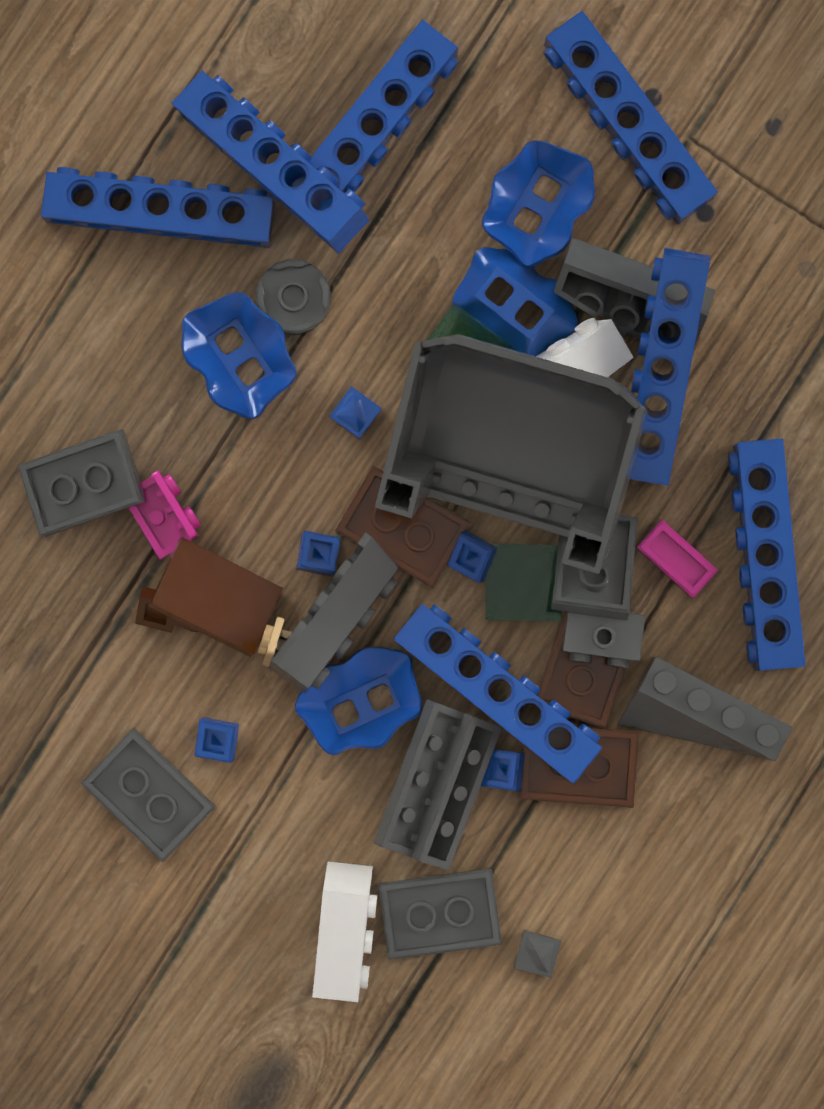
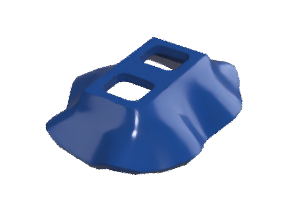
(514, 190)
(491, 263)
(262, 341)
(352, 682)

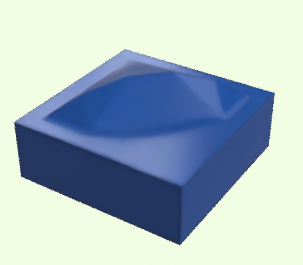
(355, 412)
(318, 553)
(472, 556)
(216, 740)
(504, 770)

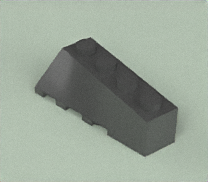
(617, 289)
(335, 615)
(695, 711)

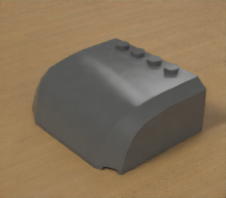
(514, 442)

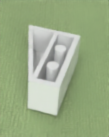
(592, 348)
(344, 932)

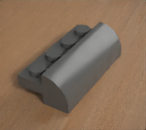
(437, 785)

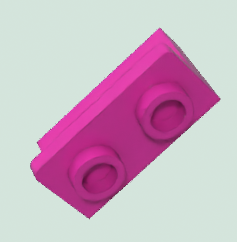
(163, 516)

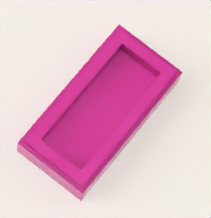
(676, 559)

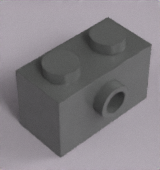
(603, 637)

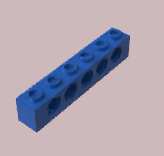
(581, 36)
(422, 45)
(61, 209)
(333, 225)
(691, 271)
(770, 459)
(417, 639)

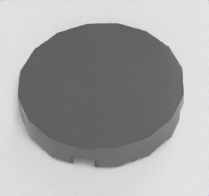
(294, 295)

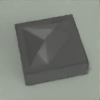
(537, 953)

